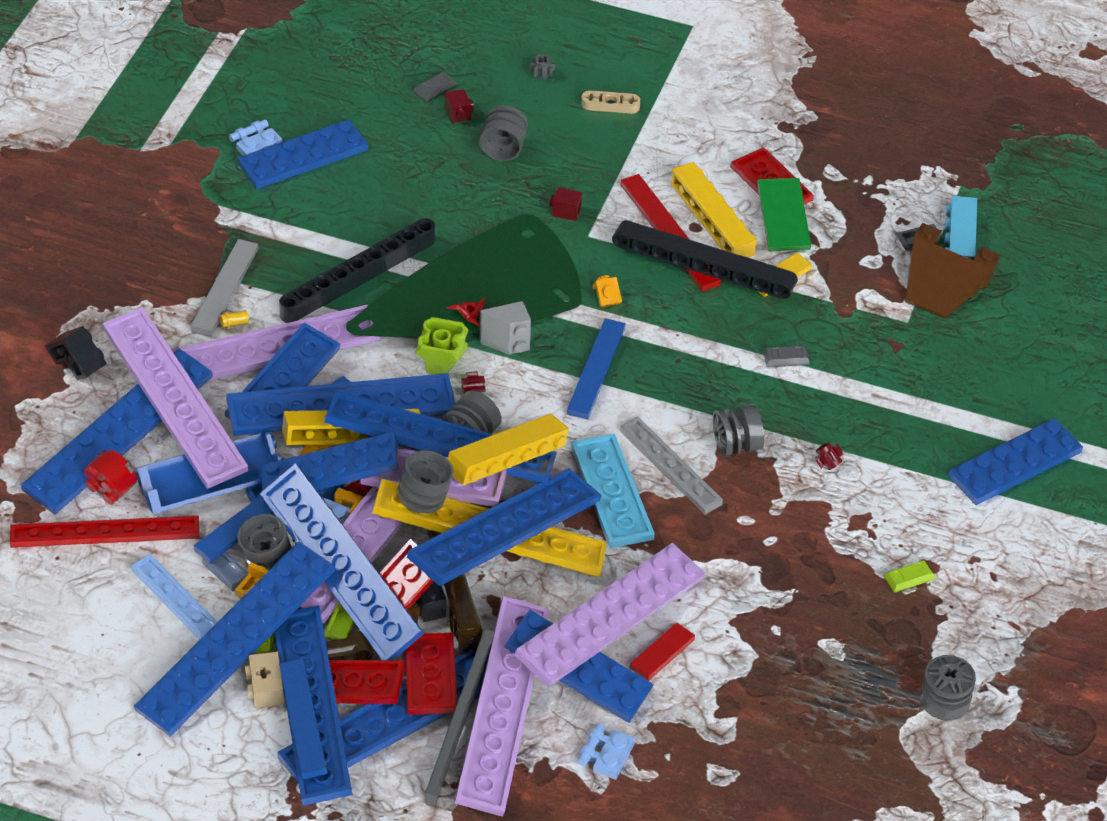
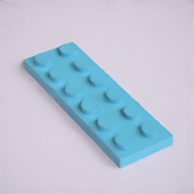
(620, 505)

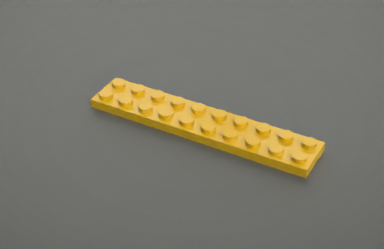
(550, 546)

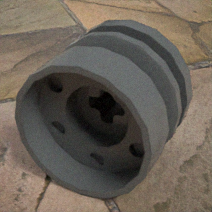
(503, 133)
(475, 412)
(738, 430)
(425, 481)
(263, 540)
(947, 687)

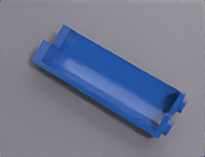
(176, 483)

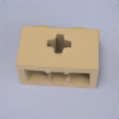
(266, 680)

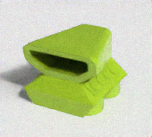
(441, 344)

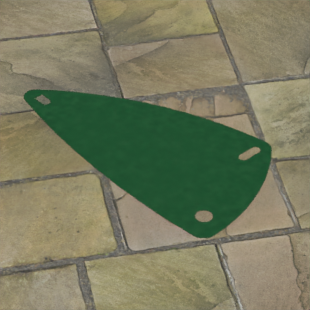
(492, 266)

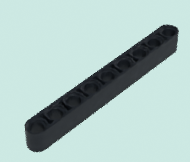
(705, 259)
(357, 270)

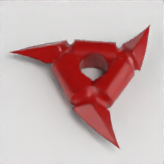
(465, 308)

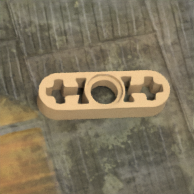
(618, 107)

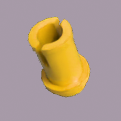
(236, 318)

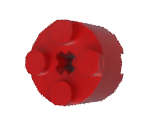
(109, 476)

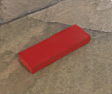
(662, 651)

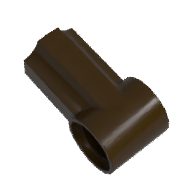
(354, 647)

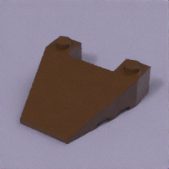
(943, 279)

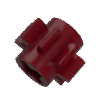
(473, 382)
(829, 455)

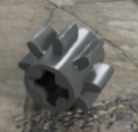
(542, 66)

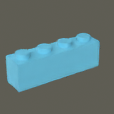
(961, 226)

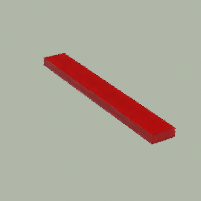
(661, 220)
(104, 531)

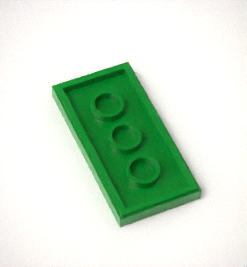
(784, 214)

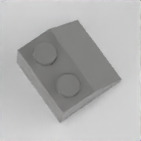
(506, 328)

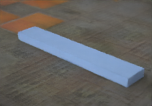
(173, 595)

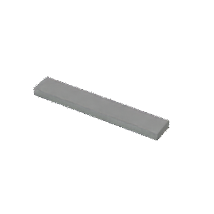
(224, 287)
(671, 465)

